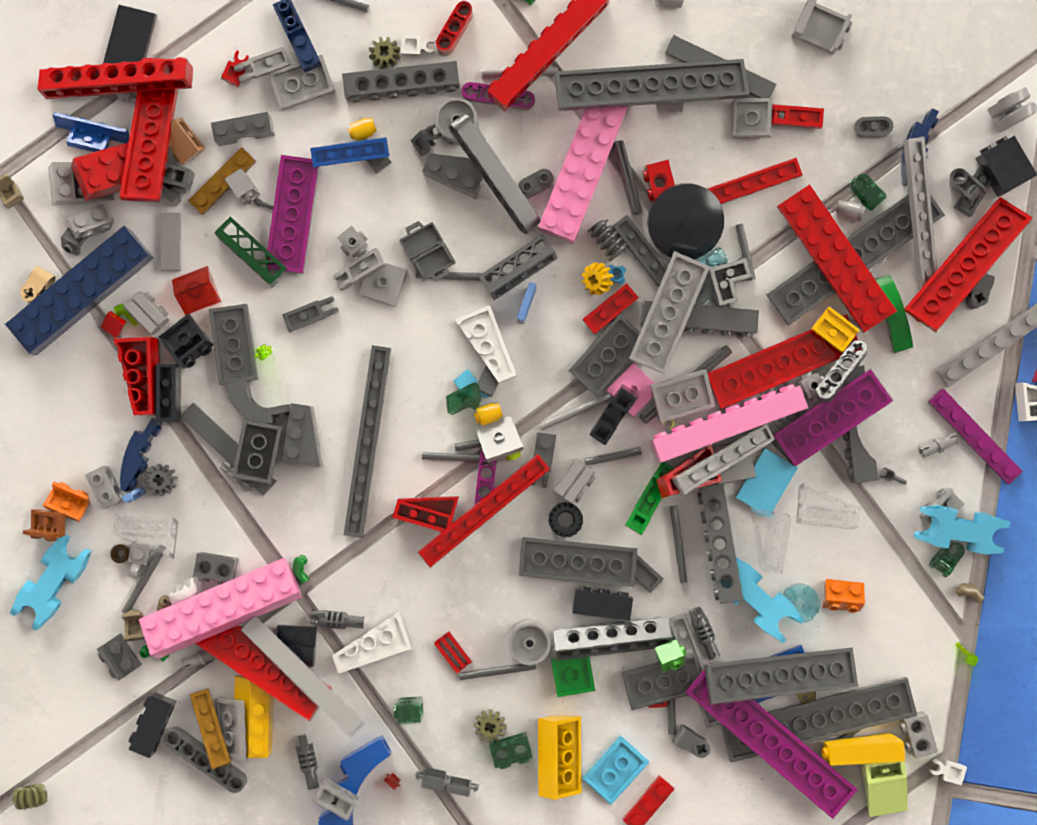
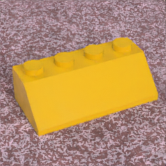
(257, 717)
(559, 756)

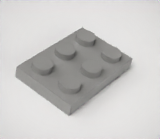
(296, 87)
(682, 395)
(232, 724)

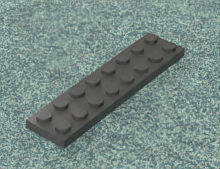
(780, 675)

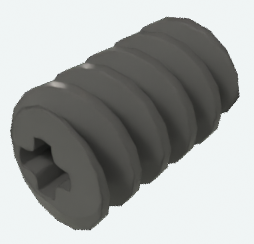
(607, 239)

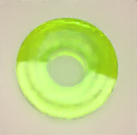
(263, 351)

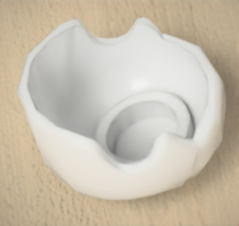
(184, 591)

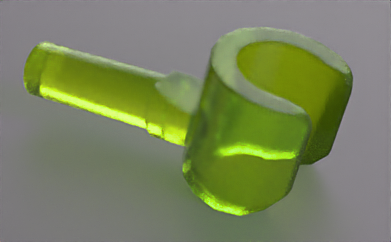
(119, 310)
(971, 659)

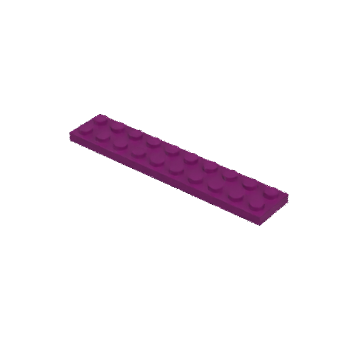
(779, 749)

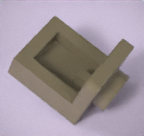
(9, 191)
(133, 628)

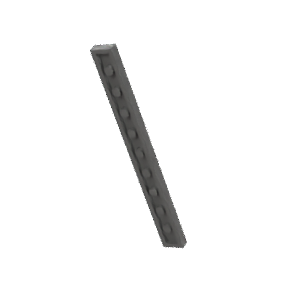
(367, 441)

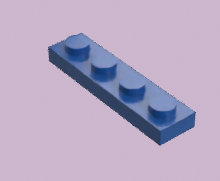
(350, 152)

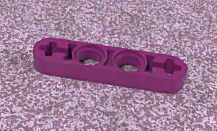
(473, 97)
(482, 482)

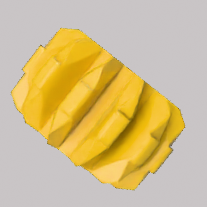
(597, 278)

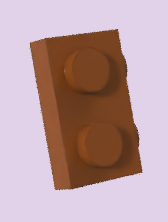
(46, 525)

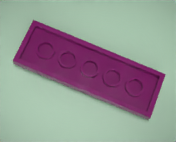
(292, 213)
(833, 419)

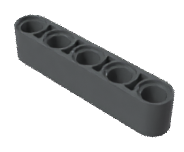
(196, 760)

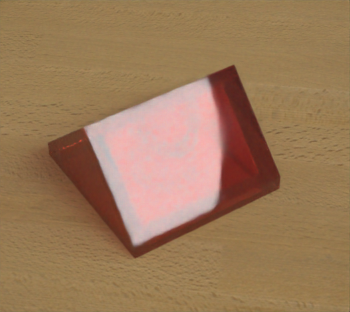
(195, 290)

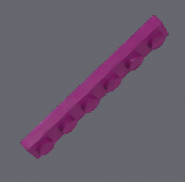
(975, 436)

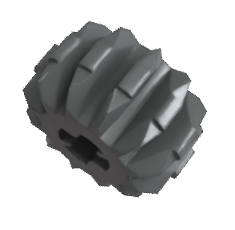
(160, 472)

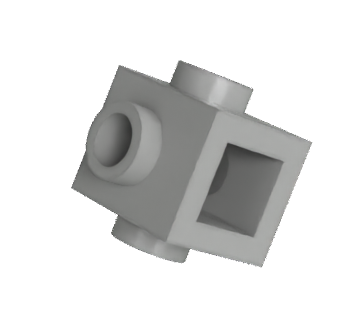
(350, 236)
(805, 384)

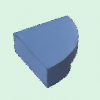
(133, 495)

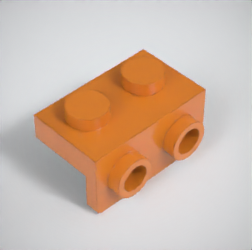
(67, 501)
(844, 595)

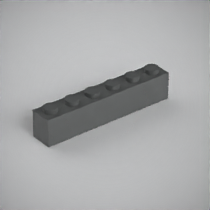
(716, 319)

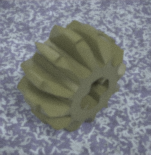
(383, 46)
(492, 719)
(29, 796)

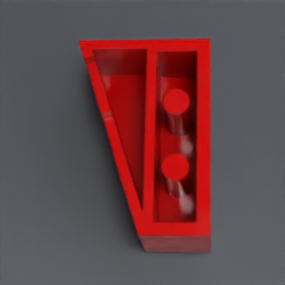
(666, 484)
(428, 512)

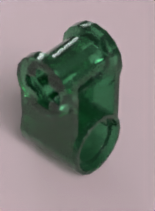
(869, 193)
(947, 559)

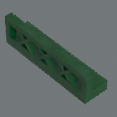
(244, 256)

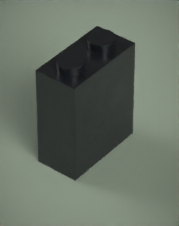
(1005, 165)

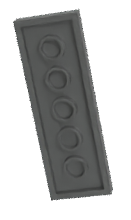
(578, 561)

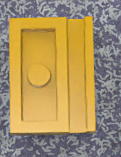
(835, 329)

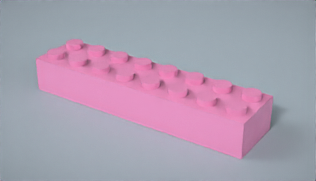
(581, 172)
(725, 425)
(220, 608)

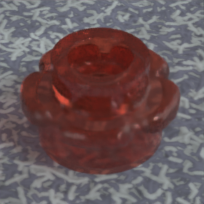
(392, 780)

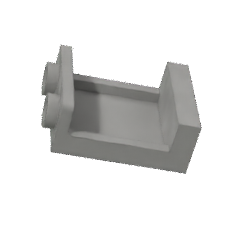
(822, 27)

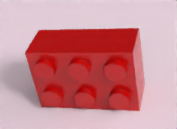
(100, 171)

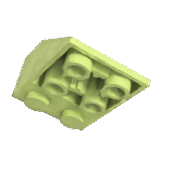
(885, 787)

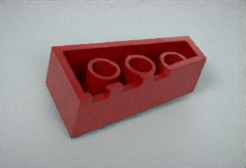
(139, 362)

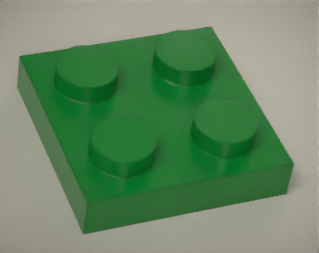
(572, 676)

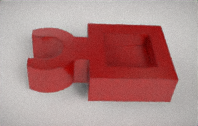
(229, 74)

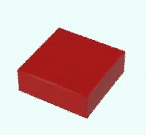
(113, 324)

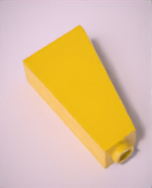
(864, 750)

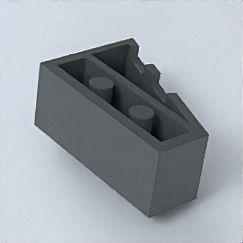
(454, 172)
(301, 437)

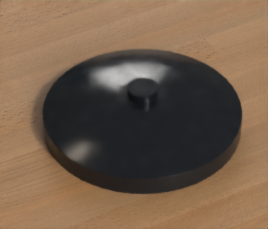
(685, 220)

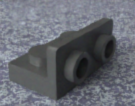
(118, 657)

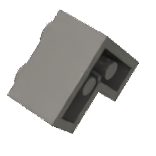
(723, 279)

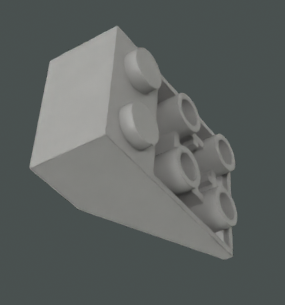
(65, 187)

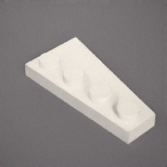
(488, 341)
(380, 642)

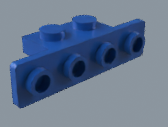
(89, 134)

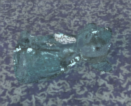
(715, 258)

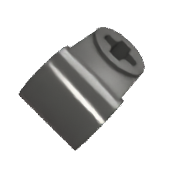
(969, 188)
(982, 292)
(689, 739)

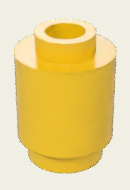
(362, 129)
(488, 413)

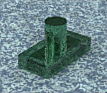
(464, 398)

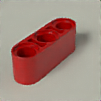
(454, 19)

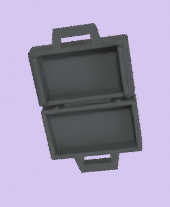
(427, 251)
(437, 780)

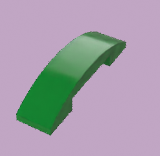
(898, 323)
(647, 502)

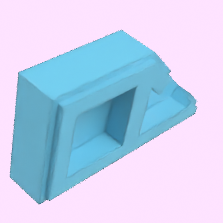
(465, 379)

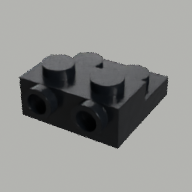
(186, 342)
(300, 641)

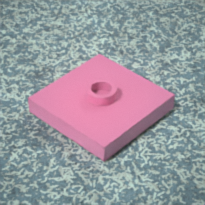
(636, 381)

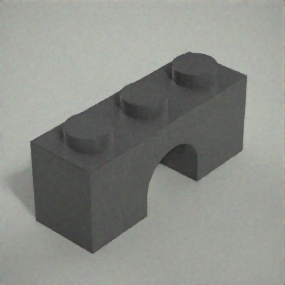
(230, 130)

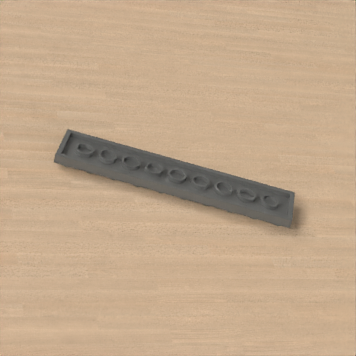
(651, 84)
(872, 244)
(836, 714)

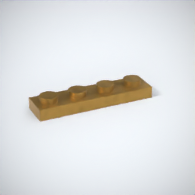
(217, 185)
(210, 729)

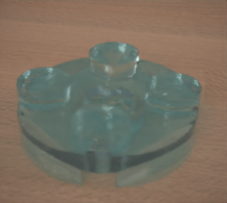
(807, 594)

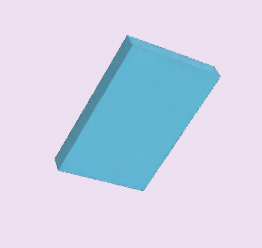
(771, 480)
(615, 770)

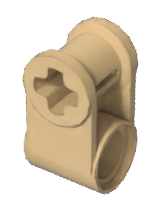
(37, 283)

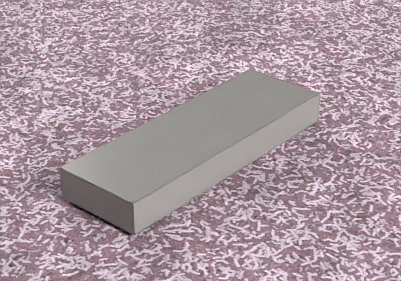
(170, 241)

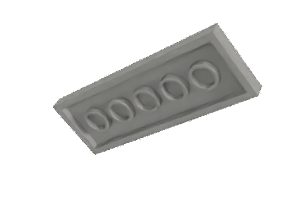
(669, 312)

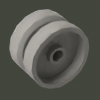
(1012, 109)
(450, 111)
(533, 631)

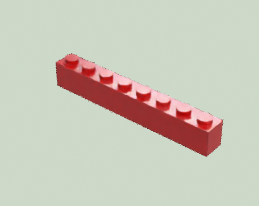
(544, 51)

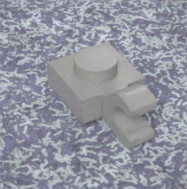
(138, 556)

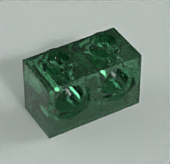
(408, 710)
(509, 744)

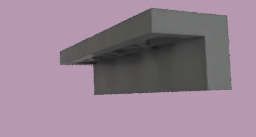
(519, 273)

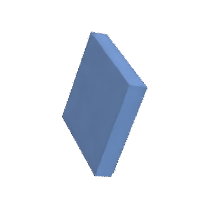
(526, 302)

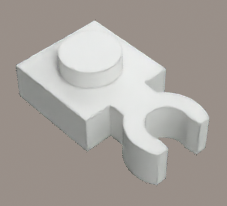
(412, 45)
(950, 772)

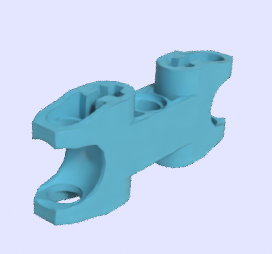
(976, 532)
(42, 594)
(769, 609)

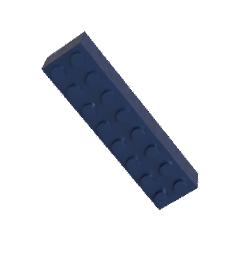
(79, 291)

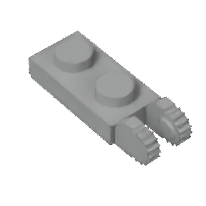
(263, 64)
(360, 269)

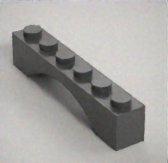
(861, 465)

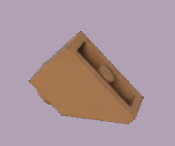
(184, 142)

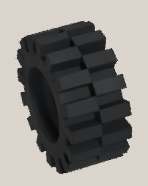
(565, 531)

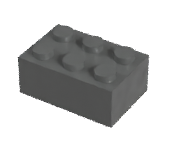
(257, 452)

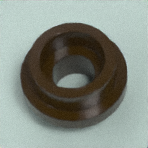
(114, 553)

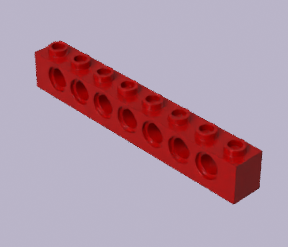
(115, 78)

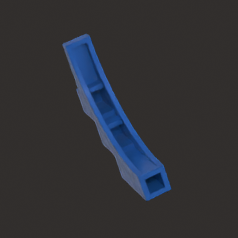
(357, 767)

